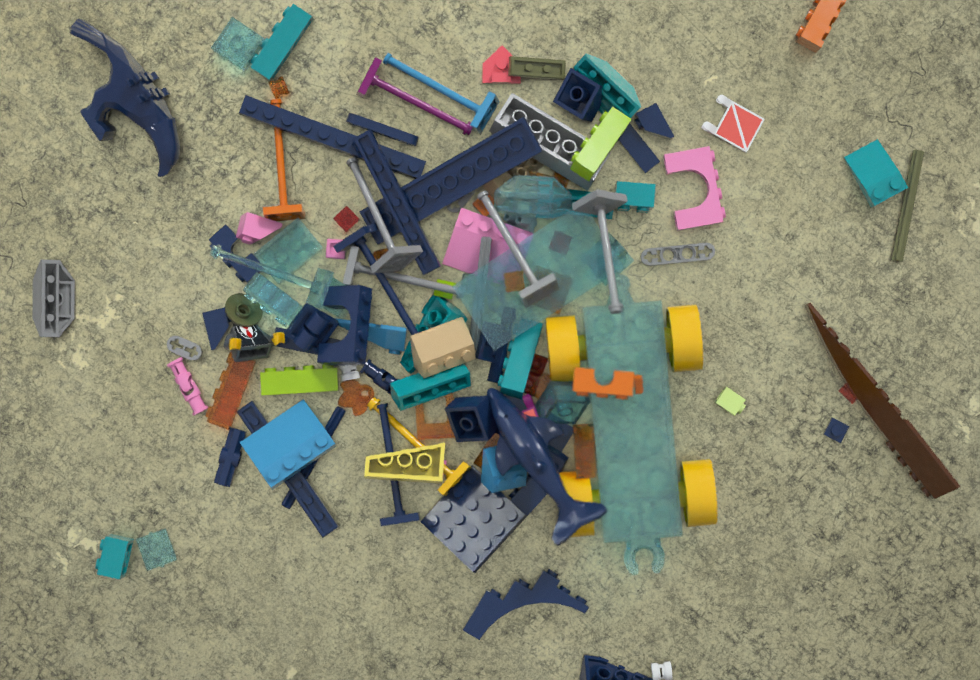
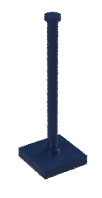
(358, 239)
(399, 514)

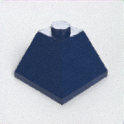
(579, 95)

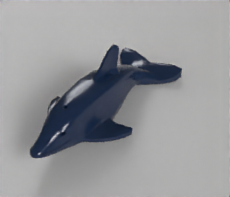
(525, 443)

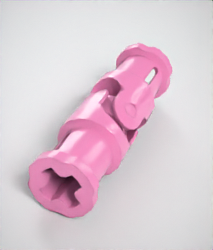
(186, 383)

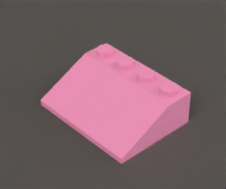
(466, 240)

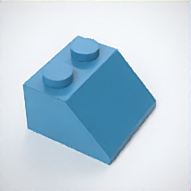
(494, 480)

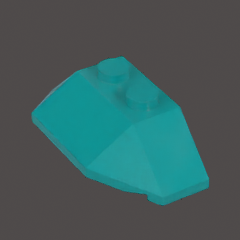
(615, 88)

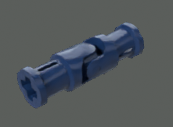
(377, 374)

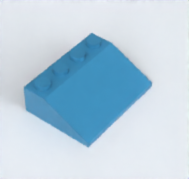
(288, 444)

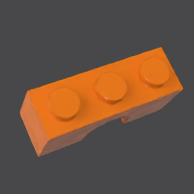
(620, 385)

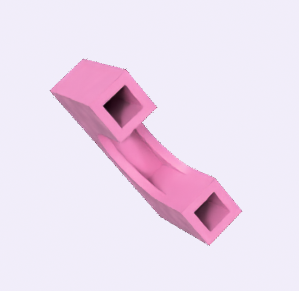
(700, 162)

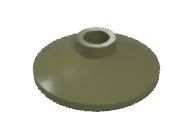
(239, 304)

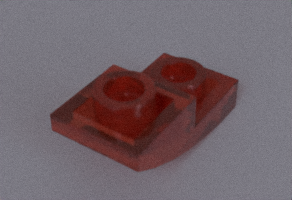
(537, 369)

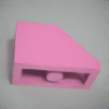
(255, 227)

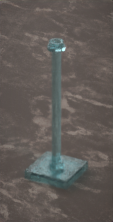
(318, 287)

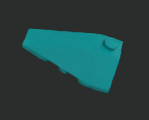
(436, 312)

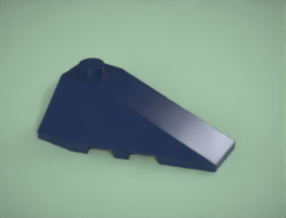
(599, 669)

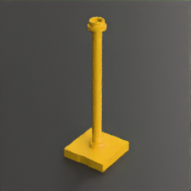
(452, 476)

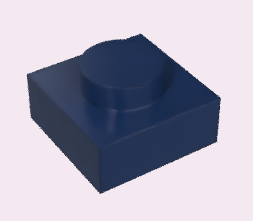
(836, 430)

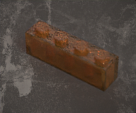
(230, 393)

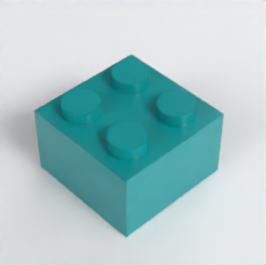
(639, 196)
(114, 556)

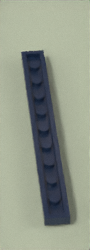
(324, 135)

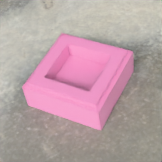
(331, 252)

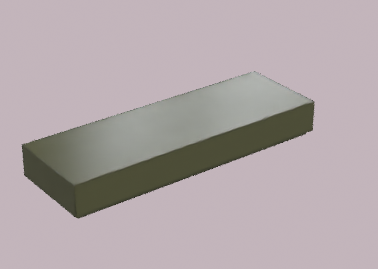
(536, 68)

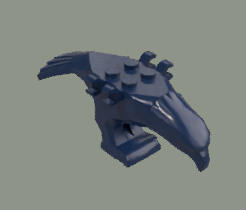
(133, 94)

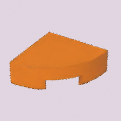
(638, 384)

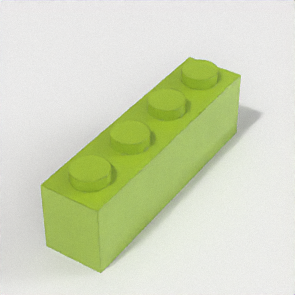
(600, 144)
(299, 381)

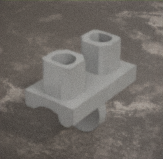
(521, 222)

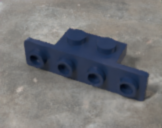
(496, 357)

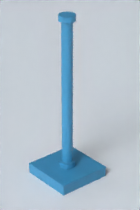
(483, 112)

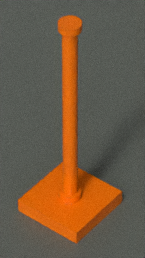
(283, 211)

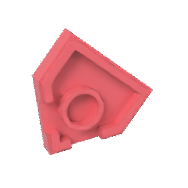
(496, 68)

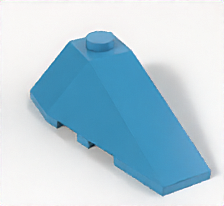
(383, 335)

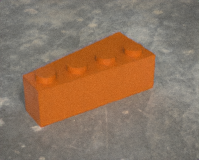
(819, 23)

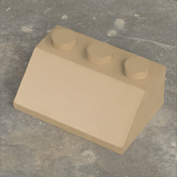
(442, 347)

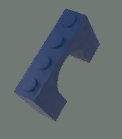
(353, 348)

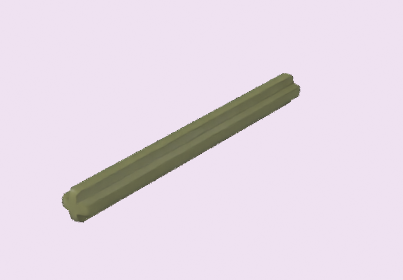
(907, 206)

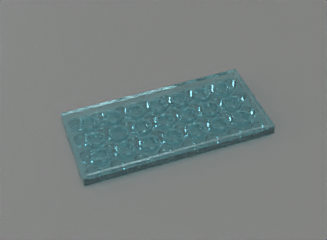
(565, 247)

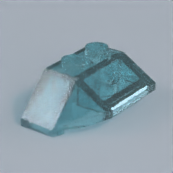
(532, 197)

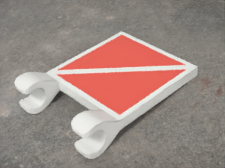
(737, 125)

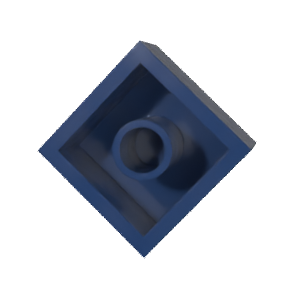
(471, 419)

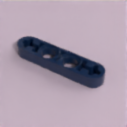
(382, 129)

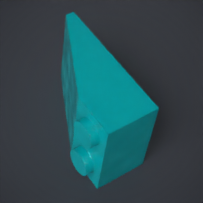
(875, 173)

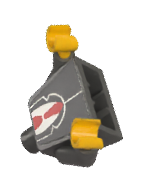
(251, 342)

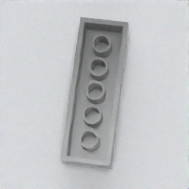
(554, 137)

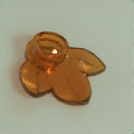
(352, 396)

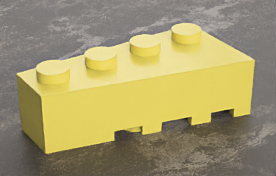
(410, 465)

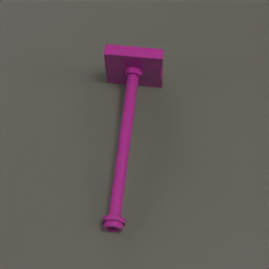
(372, 79)

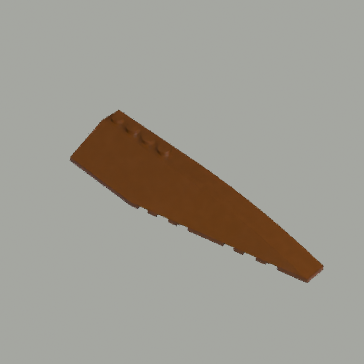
(886, 417)

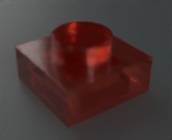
(346, 219)

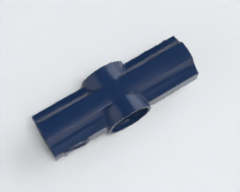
(229, 457)

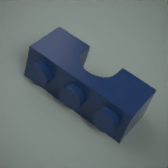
(227, 239)

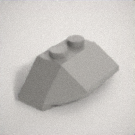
(52, 298)

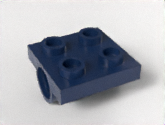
(311, 328)

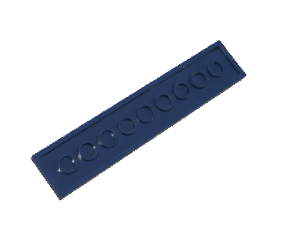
(462, 174)

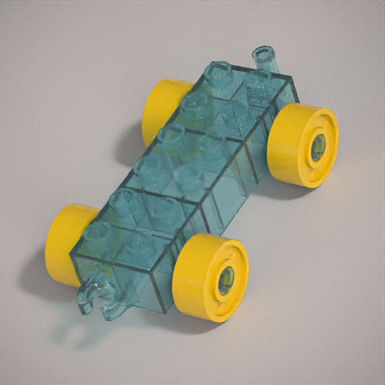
(635, 435)

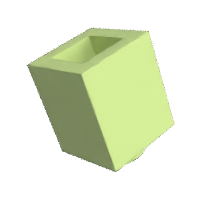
(730, 401)

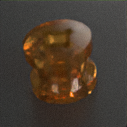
(279, 87)

